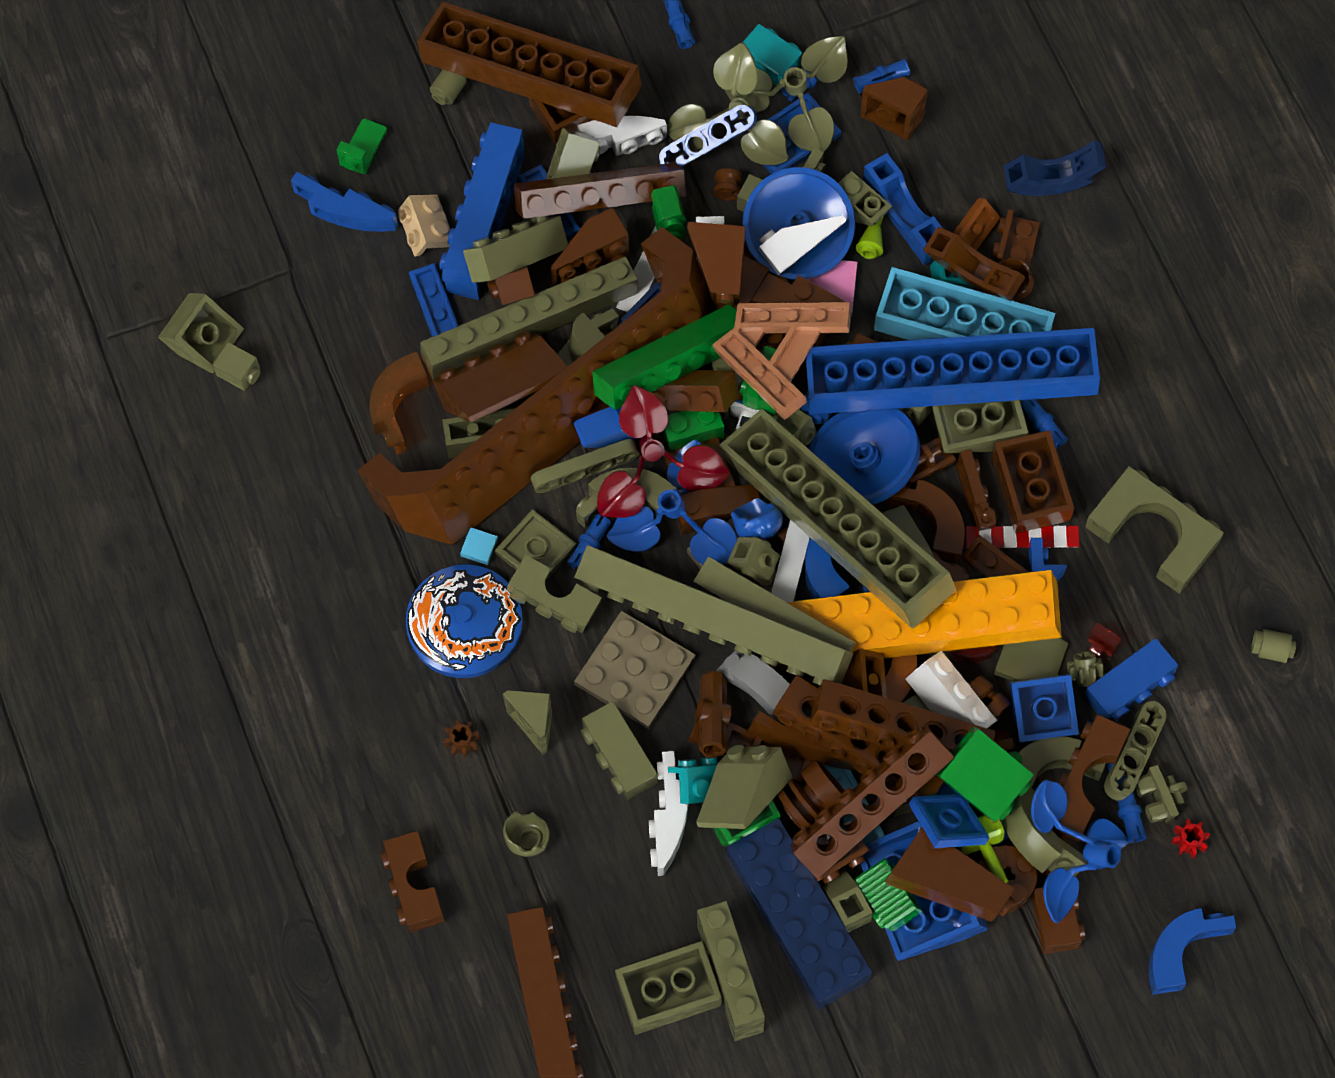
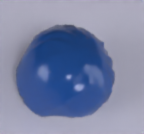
(757, 519)

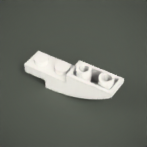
(628, 136)
(667, 823)

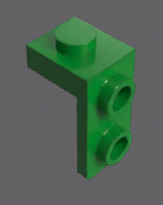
(363, 146)

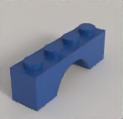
(907, 217)

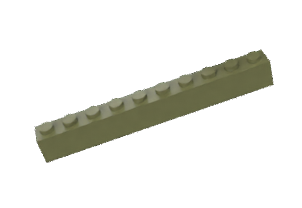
(713, 615)

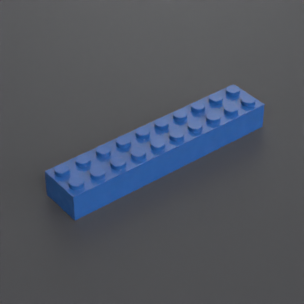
(952, 371)

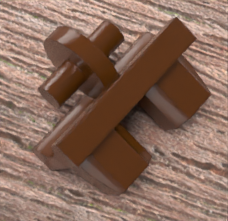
(931, 460)

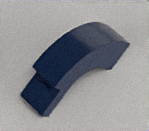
(1054, 176)

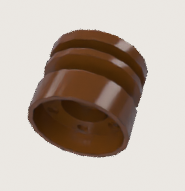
(808, 801)

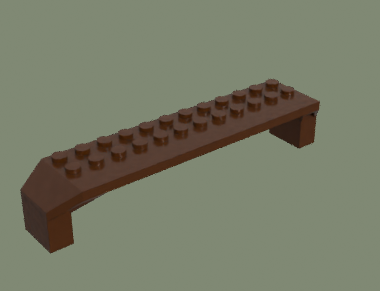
(540, 430)

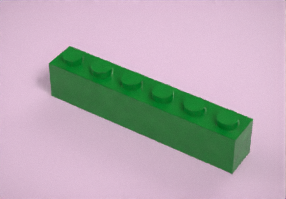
(663, 358)

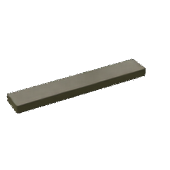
(752, 597)

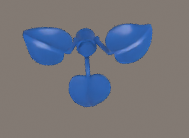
(640, 531)
(1101, 851)

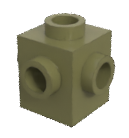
(753, 558)

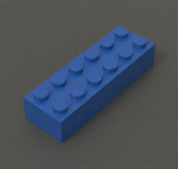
(485, 203)

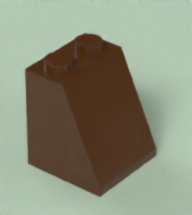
(720, 257)

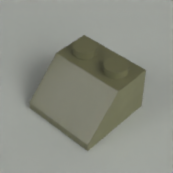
(200, 330)

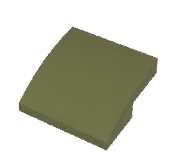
(1031, 659)

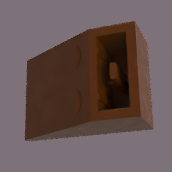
(595, 245)

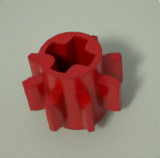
(1185, 832)

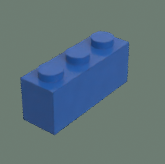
(1131, 681)

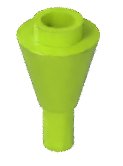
(871, 244)

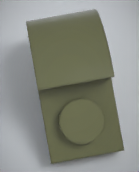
(589, 332)

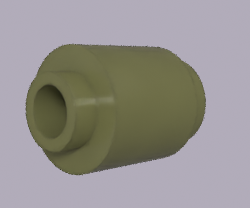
(447, 87)
(1273, 645)

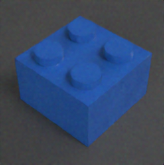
(1044, 707)

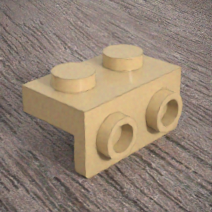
(424, 223)

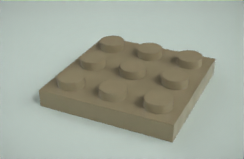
(635, 669)

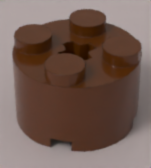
(1020, 873)

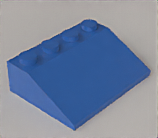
(937, 923)

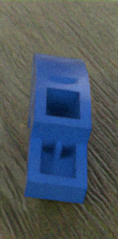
(351, 211)

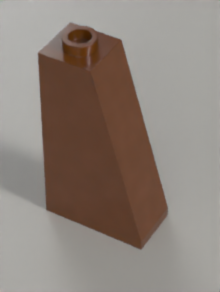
(950, 879)

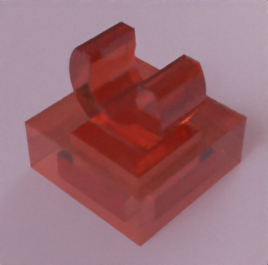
(1103, 641)

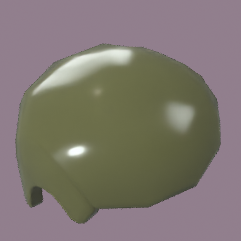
(526, 834)

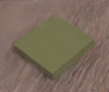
(538, 540)

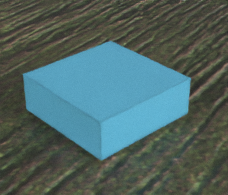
(479, 546)

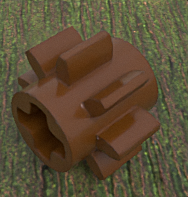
(459, 731)

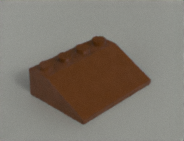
(498, 377)

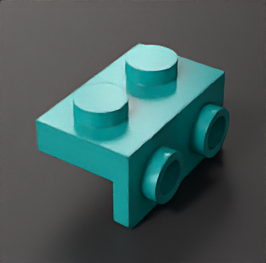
(694, 778)

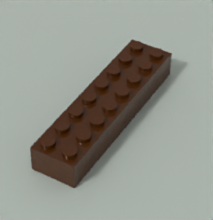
(529, 64)

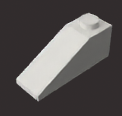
(793, 242)

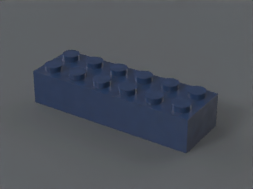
(798, 914)

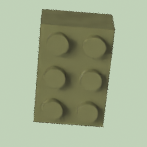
(668, 987)

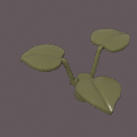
(828, 62)
(738, 72)

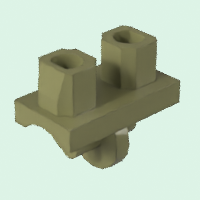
(1164, 807)

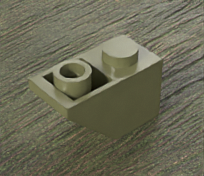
(866, 203)
(847, 900)

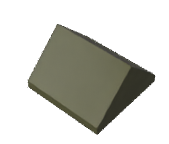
(532, 714)

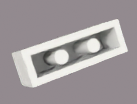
(948, 693)

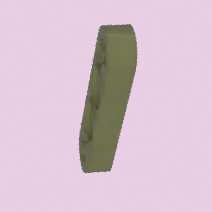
(584, 466)
(1134, 749)

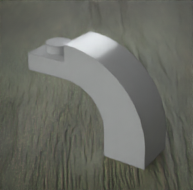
(757, 680)

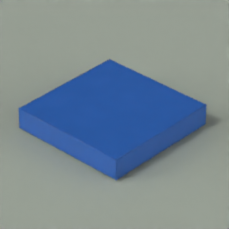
(948, 821)

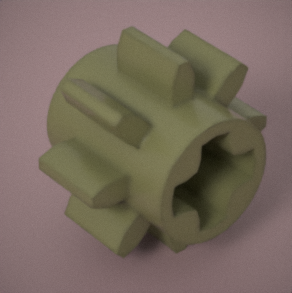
(1085, 668)

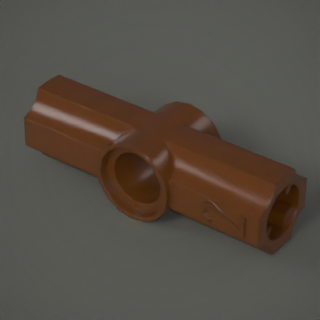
(713, 714)

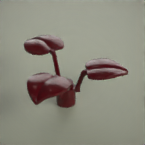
(642, 417)

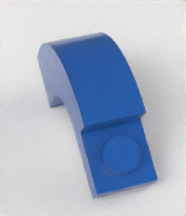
(820, 575)
(1165, 962)

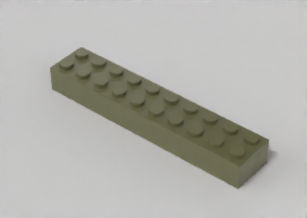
(838, 518)

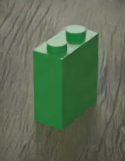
(985, 775)

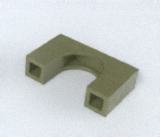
(1137, 494)
(739, 993)

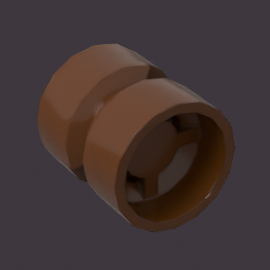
(985, 691)

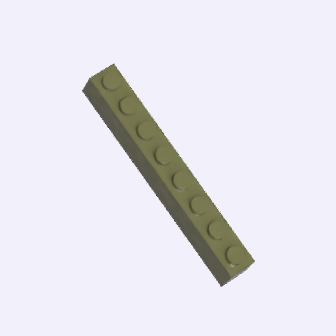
(533, 314)

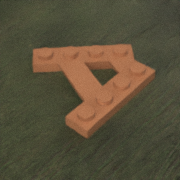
(802, 327)

